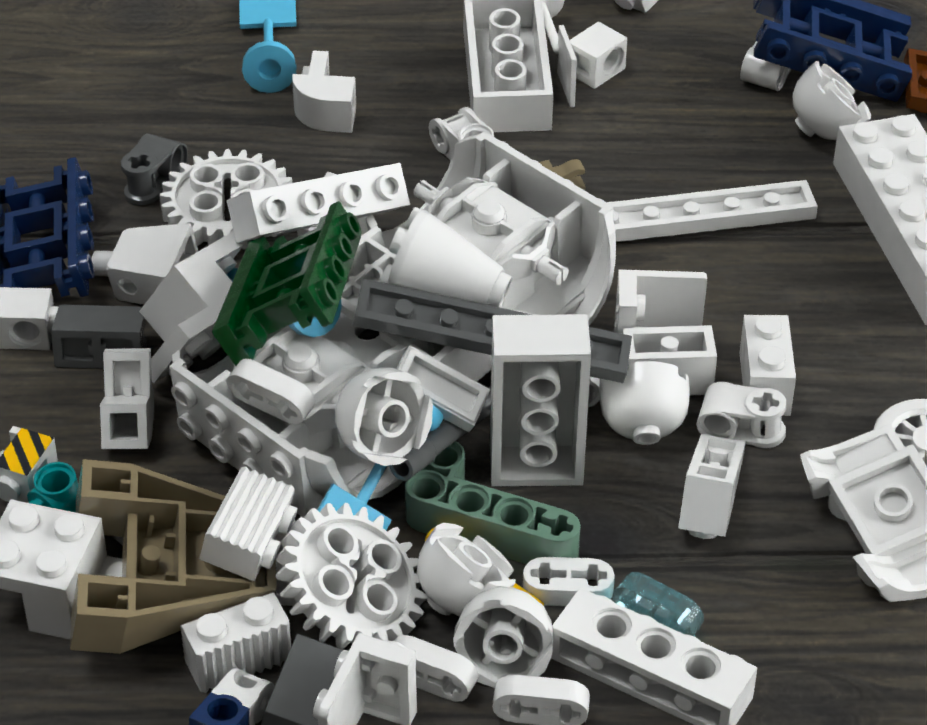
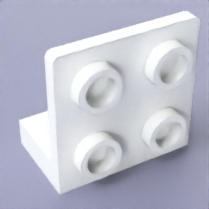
(659, 299)

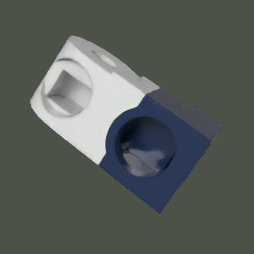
(234, 701)

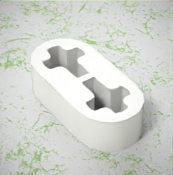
(271, 391)
(566, 577)
(441, 670)
(541, 700)

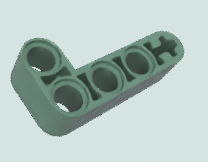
(510, 523)

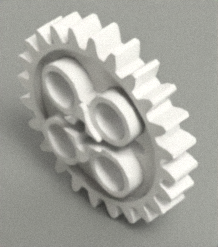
(198, 191)
(350, 576)

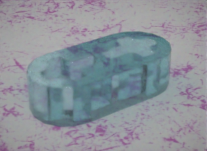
(660, 602)

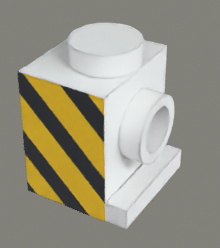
(22, 460)

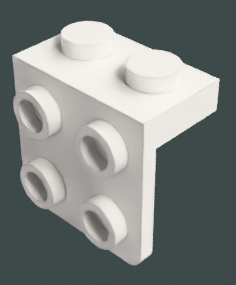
(372, 680)

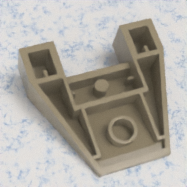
(161, 566)

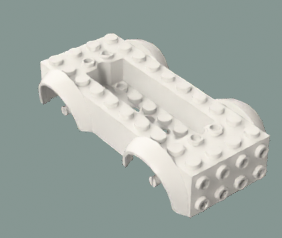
(500, 201)

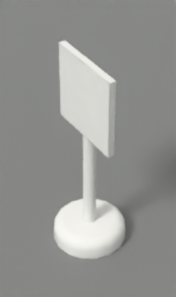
(561, 45)

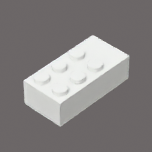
(508, 64)
(539, 399)

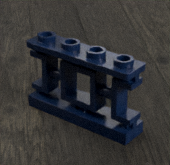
(868, 30)
(41, 208)

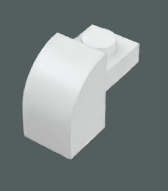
(322, 99)
(128, 399)

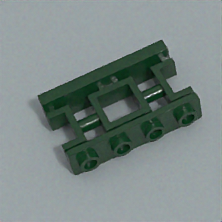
(287, 283)

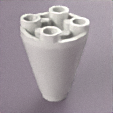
(444, 263)

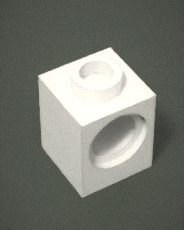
(599, 54)
(26, 318)

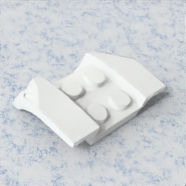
(885, 504)

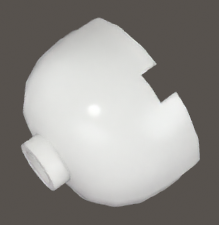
(826, 102)
(647, 403)
(383, 415)
(457, 570)
(504, 634)

